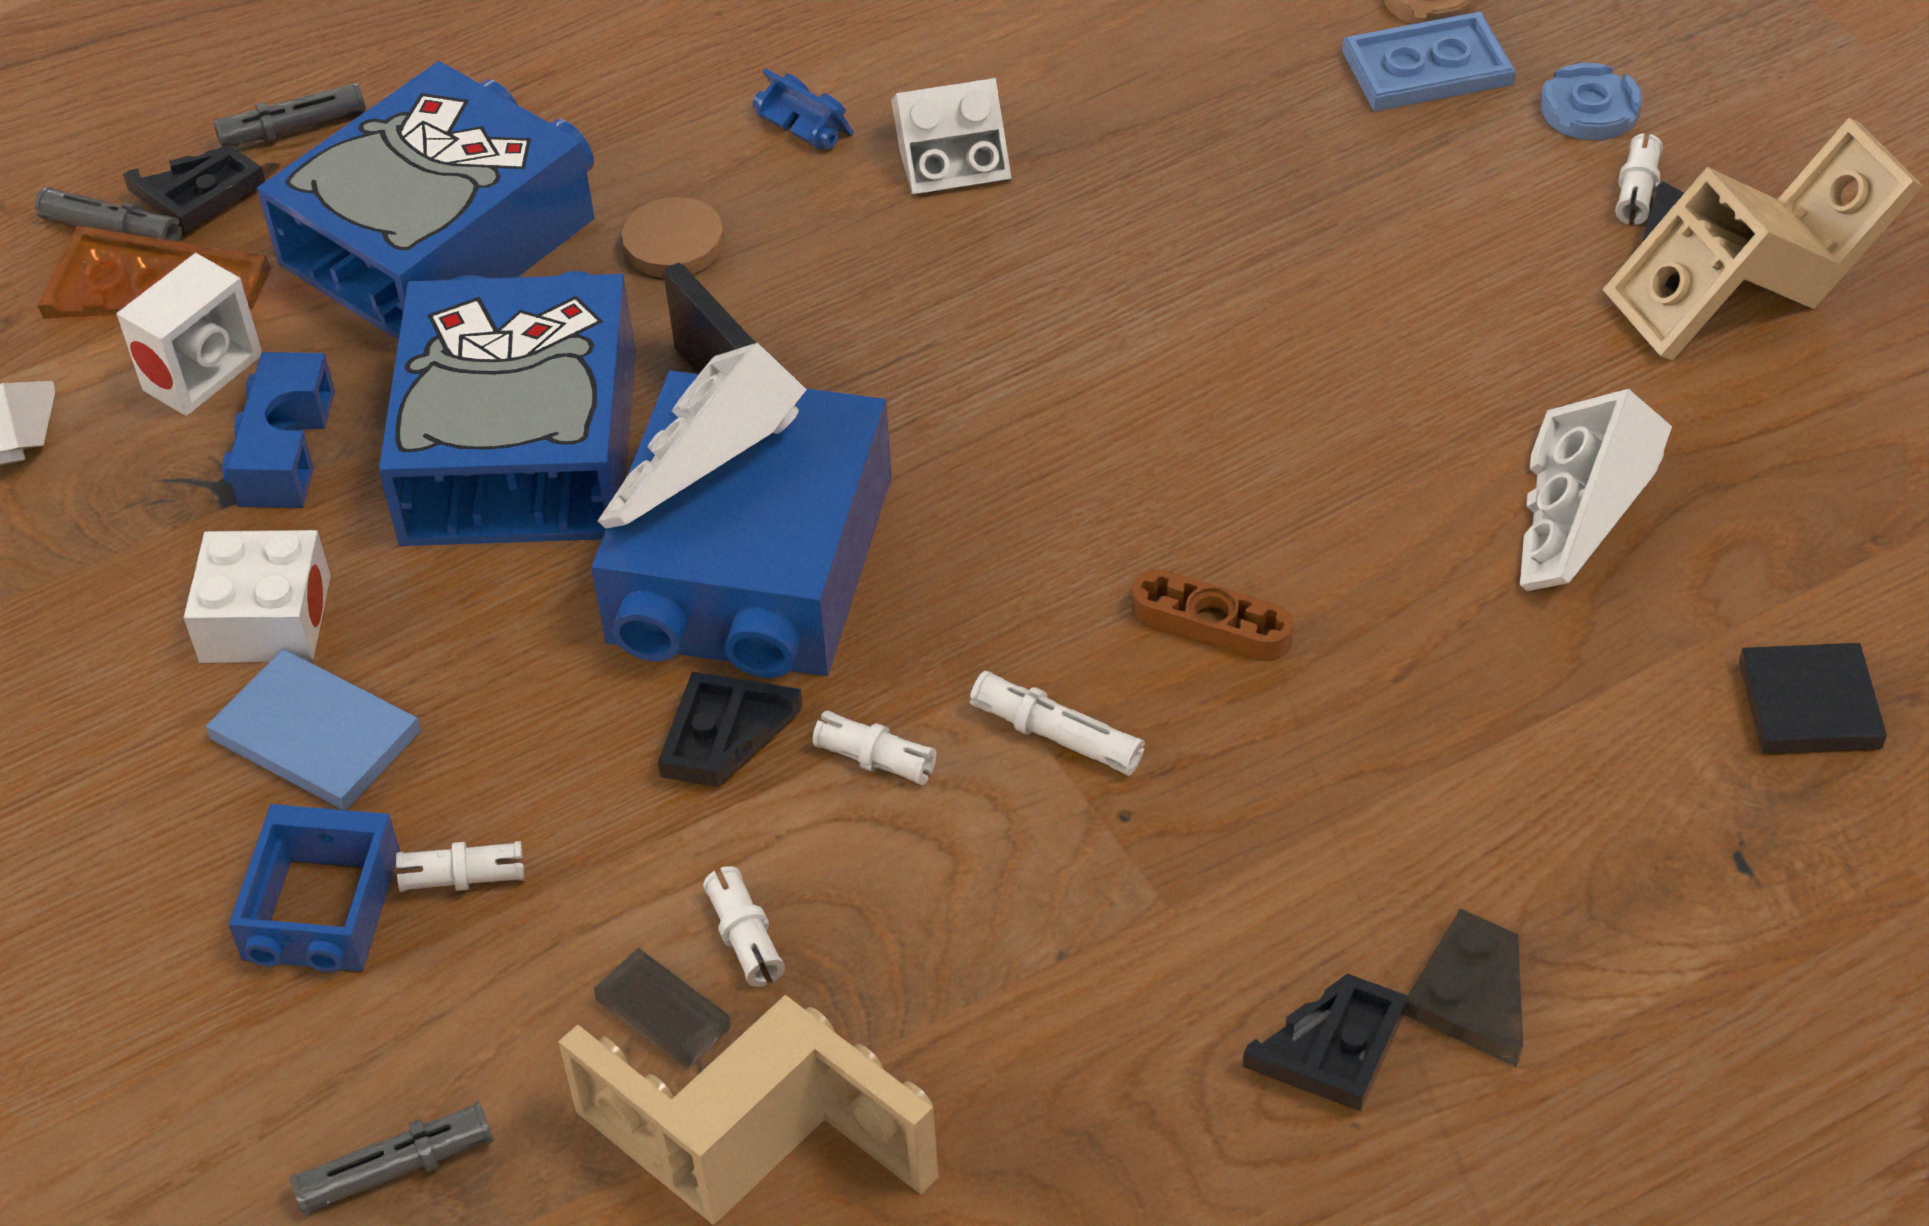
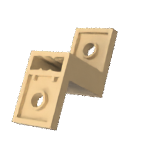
(1783, 244)
(752, 1108)

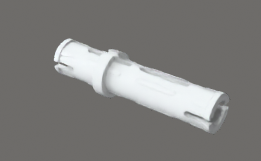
(1035, 713)

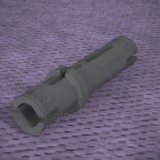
(289, 115)
(99, 214)
(391, 1158)

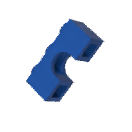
(270, 451)

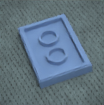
(1428, 61)
(313, 729)

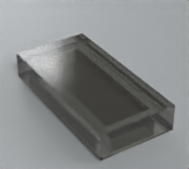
(662, 1008)

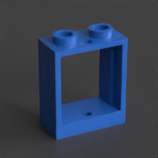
(300, 836)

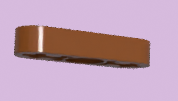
(1223, 634)

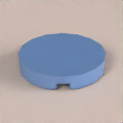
(1591, 102)

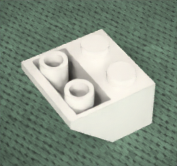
(951, 136)

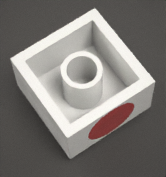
(190, 334)
(257, 595)

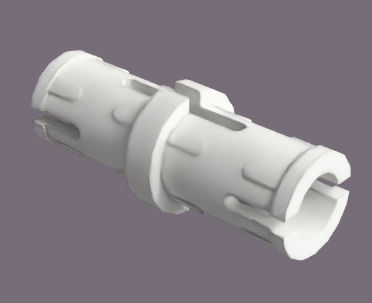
(1639, 179)
(874, 747)
(460, 866)
(743, 926)

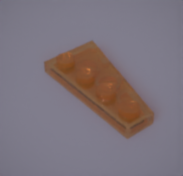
(111, 269)

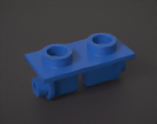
(818, 116)

